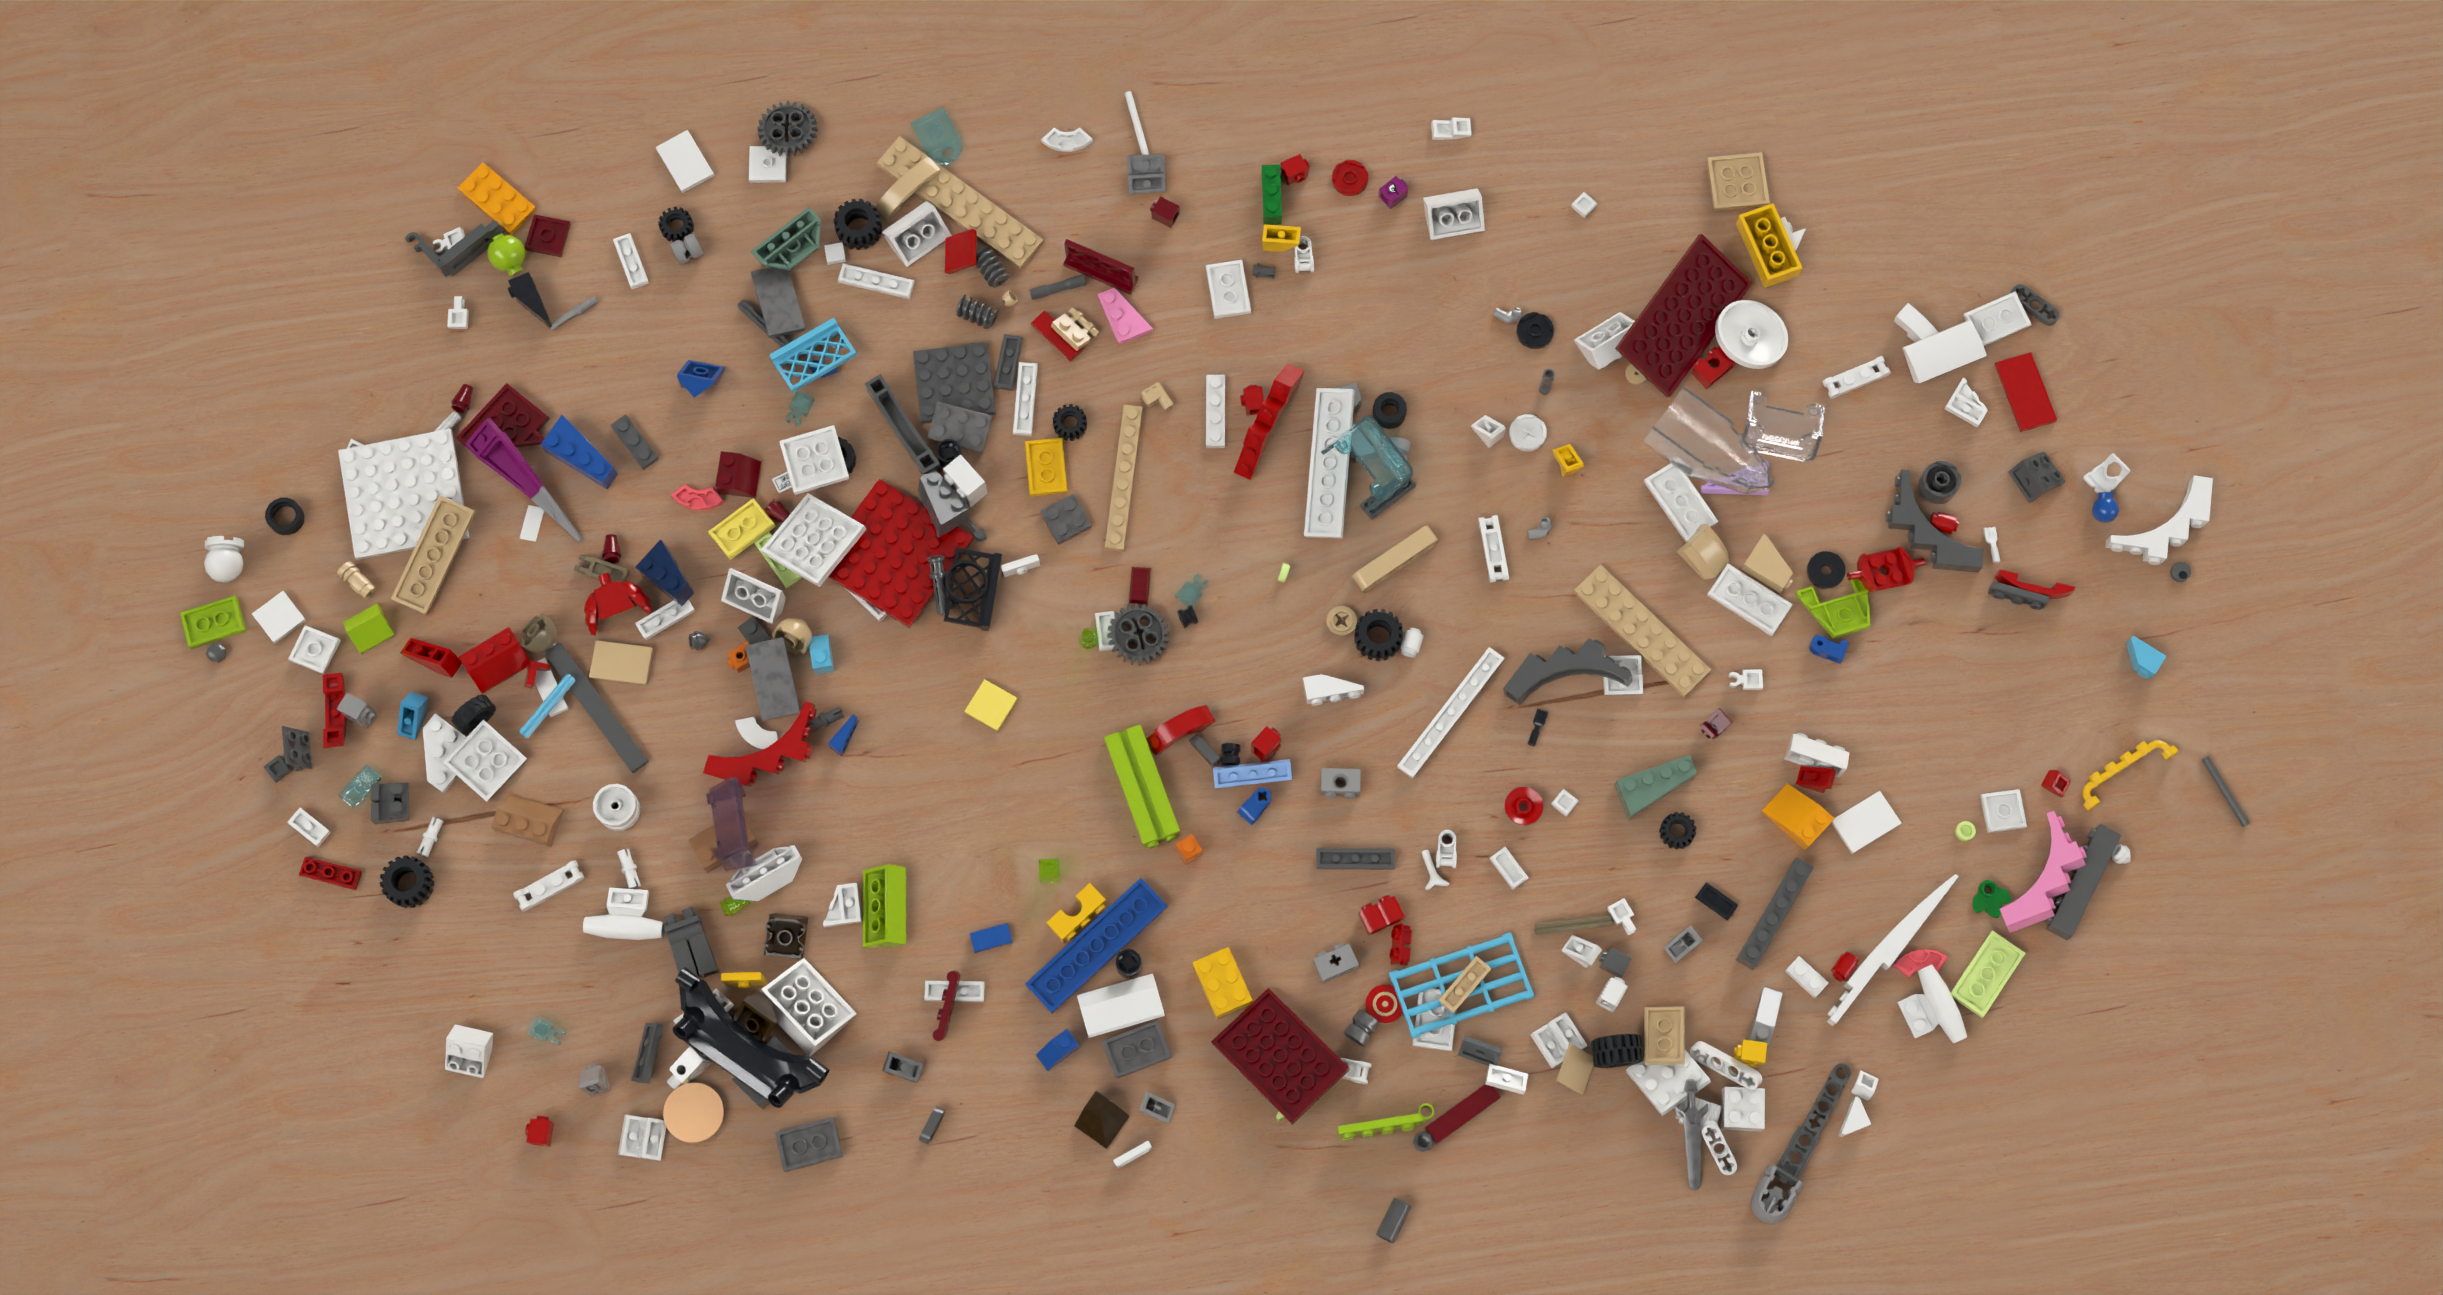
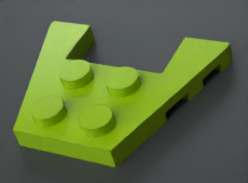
(1839, 615)

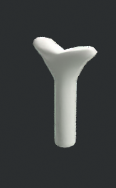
(1434, 879)

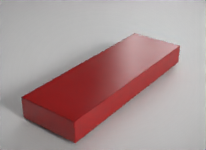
(1043, 326)

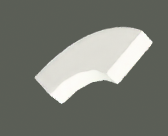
(1067, 141)
(755, 734)

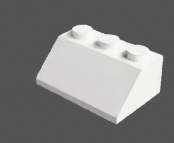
(1454, 214)
(916, 233)
(1600, 342)
(753, 596)
(1816, 754)

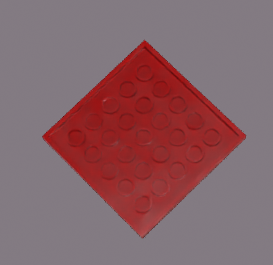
(891, 556)

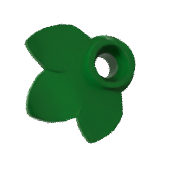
(1991, 901)

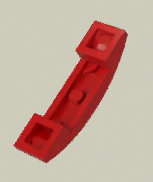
(2057, 591)
(335, 722)

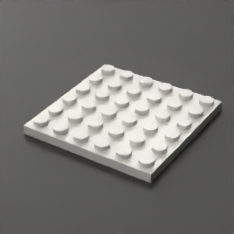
(395, 488)

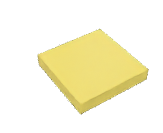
(991, 705)

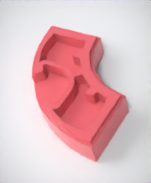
(697, 499)
(1918, 960)

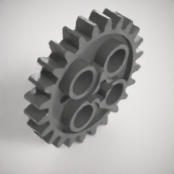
(805, 128)
(1154, 629)

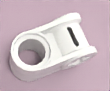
(1303, 258)
(1446, 854)
(1355, 1069)

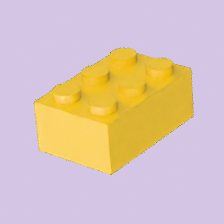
(1222, 983)

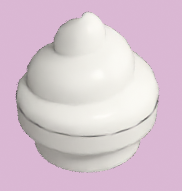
(2121, 854)

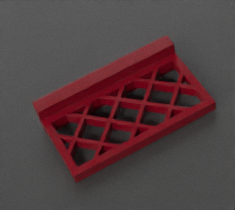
(1099, 267)

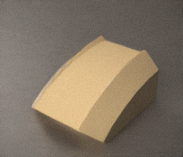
(1705, 552)

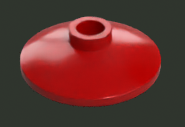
(1524, 796)

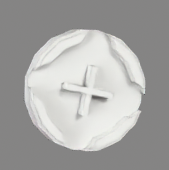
(1527, 432)

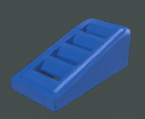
(842, 737)

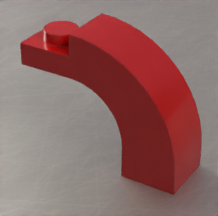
(1179, 727)

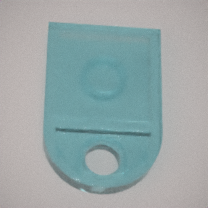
(938, 135)

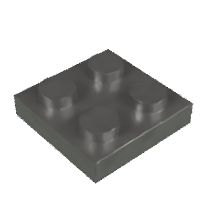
(1066, 519)

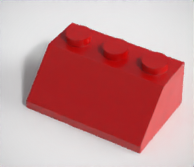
(495, 660)

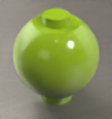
(506, 253)

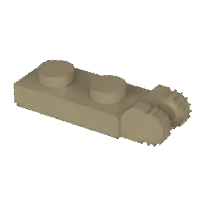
(600, 567)

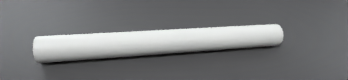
(1136, 122)

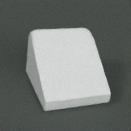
(1865, 1085)

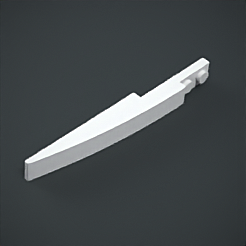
(1888, 950)

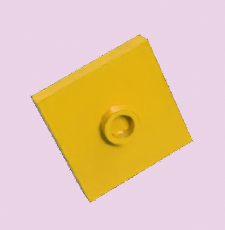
(743, 979)

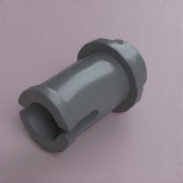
(1263, 271)

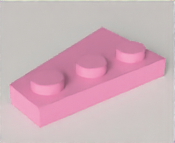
(1122, 317)

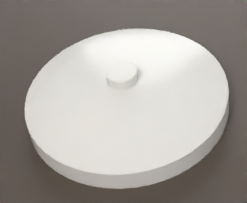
(1751, 334)

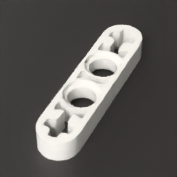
(1726, 1063)

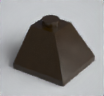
(756, 1016)
(1101, 1119)

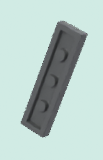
(1355, 859)

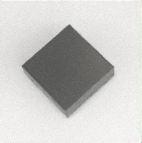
(277, 768)

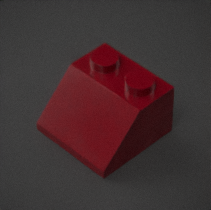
(737, 475)

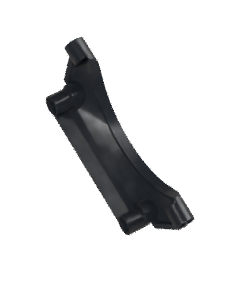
(724, 1042)

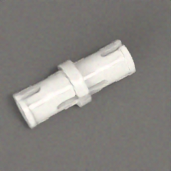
(430, 837)
(629, 869)

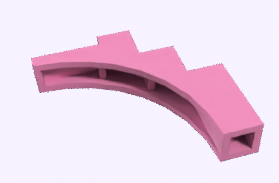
(2037, 902)

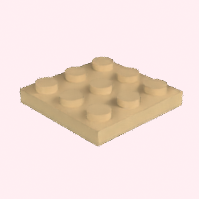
(1737, 181)

